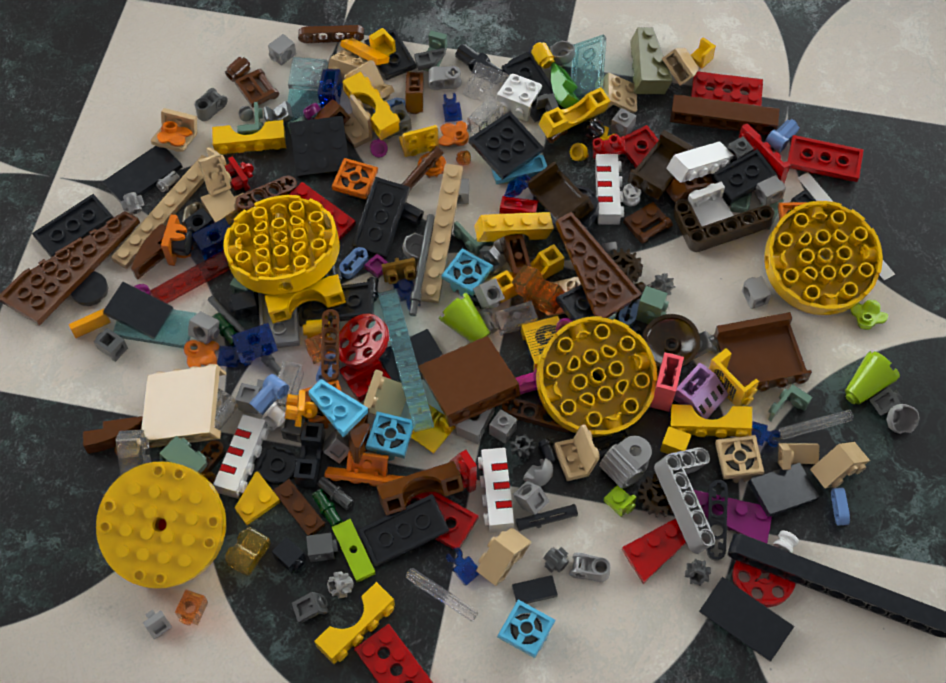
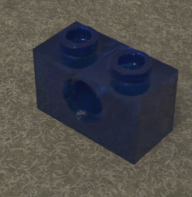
(330, 86)
(205, 238)
(258, 335)

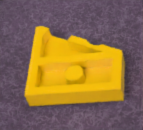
(256, 499)

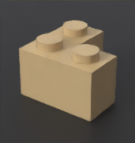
(839, 462)
(502, 554)

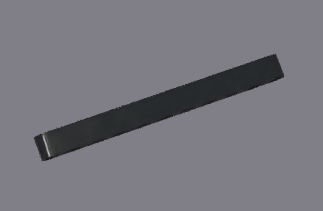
(838, 585)

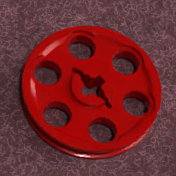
(368, 336)
(763, 585)

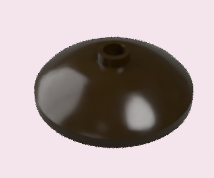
(672, 330)

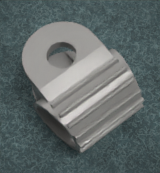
(627, 461)

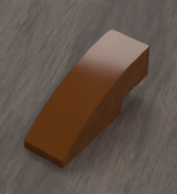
(149, 253)
(105, 438)
(358, 438)

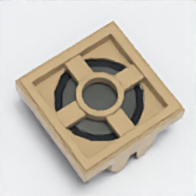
(739, 458)

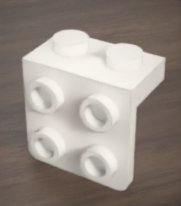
(518, 95)
(709, 204)

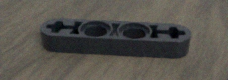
(718, 520)

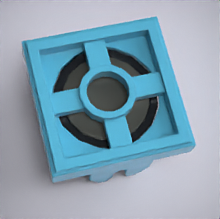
(466, 272)
(390, 436)
(526, 630)

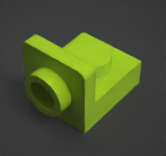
(620, 501)

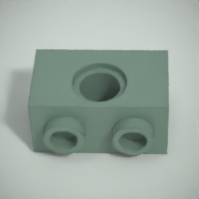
(652, 305)

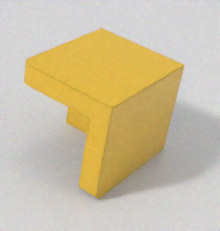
(382, 42)
(704, 53)
(675, 441)

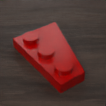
(467, 469)

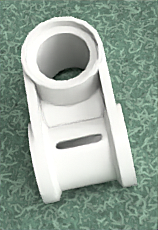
(274, 417)

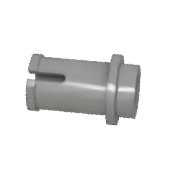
(165, 183)
(488, 320)

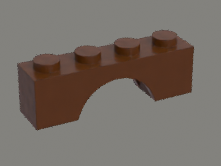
(440, 479)

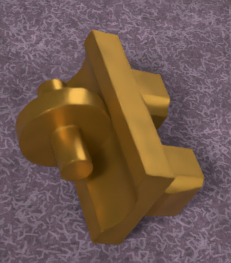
(399, 270)

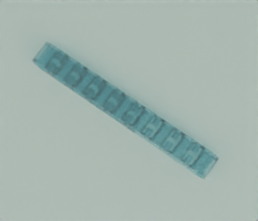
(406, 361)

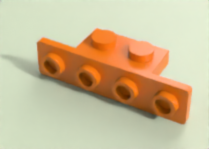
(370, 470)

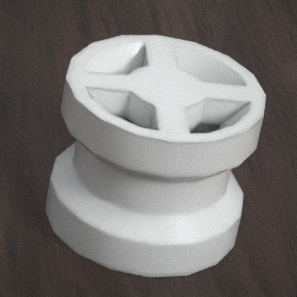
(629, 190)
(786, 541)

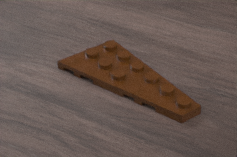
(601, 278)

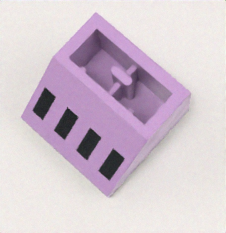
(702, 391)

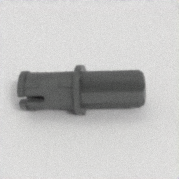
(335, 493)

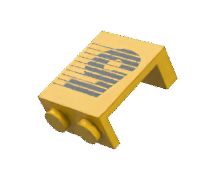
(538, 335)
(736, 391)

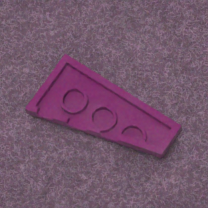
(742, 516)

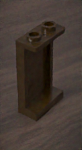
(652, 172)
(558, 193)

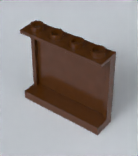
(763, 351)
(469, 380)

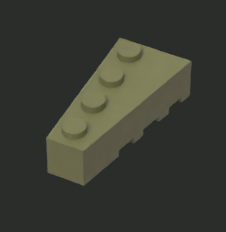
(650, 71)

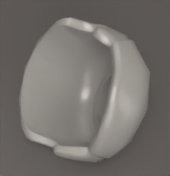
(563, 52)
(412, 246)
(902, 418)
(539, 474)

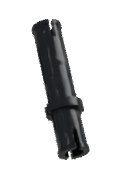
(523, 523)

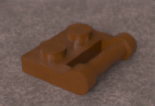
(252, 91)
(643, 219)

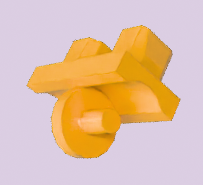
(297, 407)

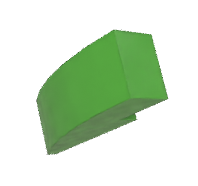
(563, 86)

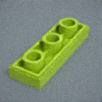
(348, 541)

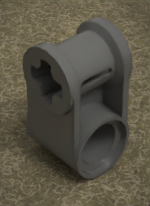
(209, 105)

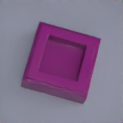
(374, 266)

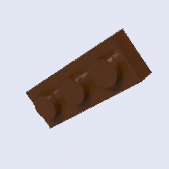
(299, 508)

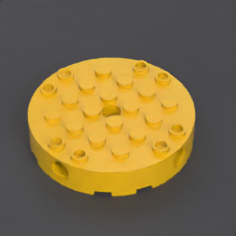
(281, 245)
(804, 276)
(616, 355)
(130, 531)

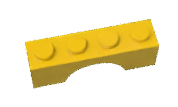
(589, 106)
(383, 120)
(269, 137)
(494, 226)
(547, 262)
(325, 291)
(735, 423)
(336, 642)

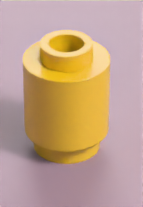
(542, 55)
(313, 328)

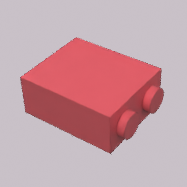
(667, 381)

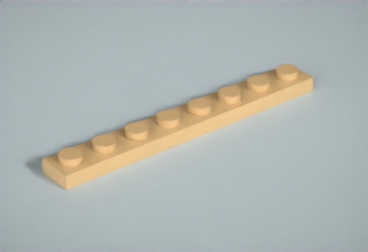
(160, 214)
(441, 233)

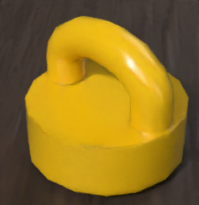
(578, 152)

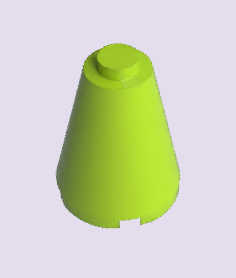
(465, 319)
(870, 378)

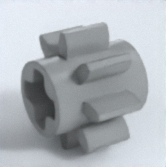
(132, 203)
(340, 584)

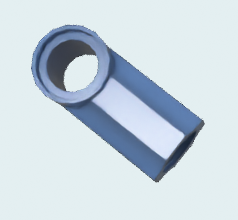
(779, 138)
(272, 389)

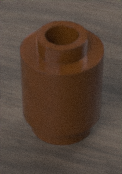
(237, 68)

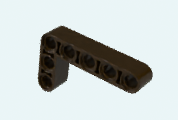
(720, 227)

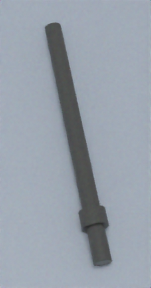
(415, 297)
(267, 360)

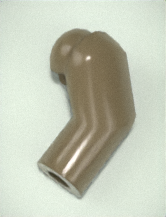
(191, 209)

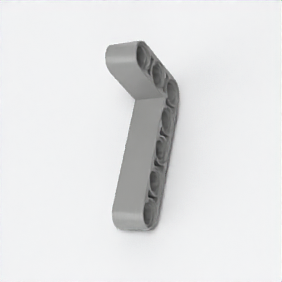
(672, 475)

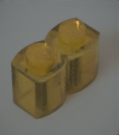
(247, 551)

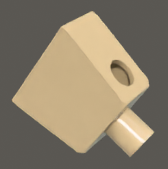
(681, 65)
(221, 206)

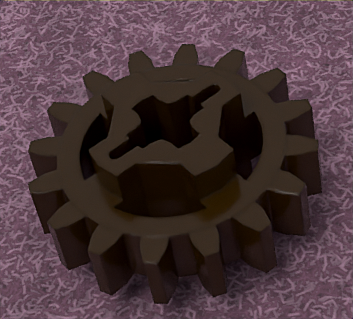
(628, 263)
(653, 491)

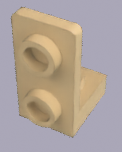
(797, 453)

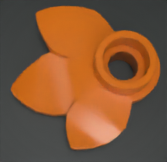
(172, 133)
(454, 134)
(202, 355)

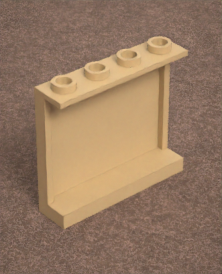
(181, 405)

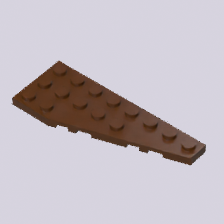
(42, 289)

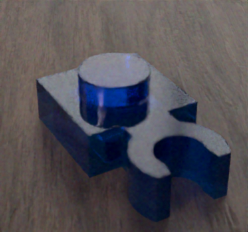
(451, 109)
(517, 185)
(404, 290)
(229, 357)
(762, 434)
(465, 567)

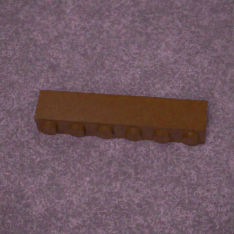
(723, 114)

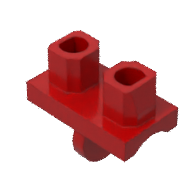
(613, 145)
(241, 174)

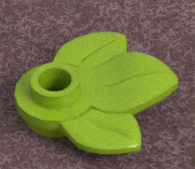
(869, 314)

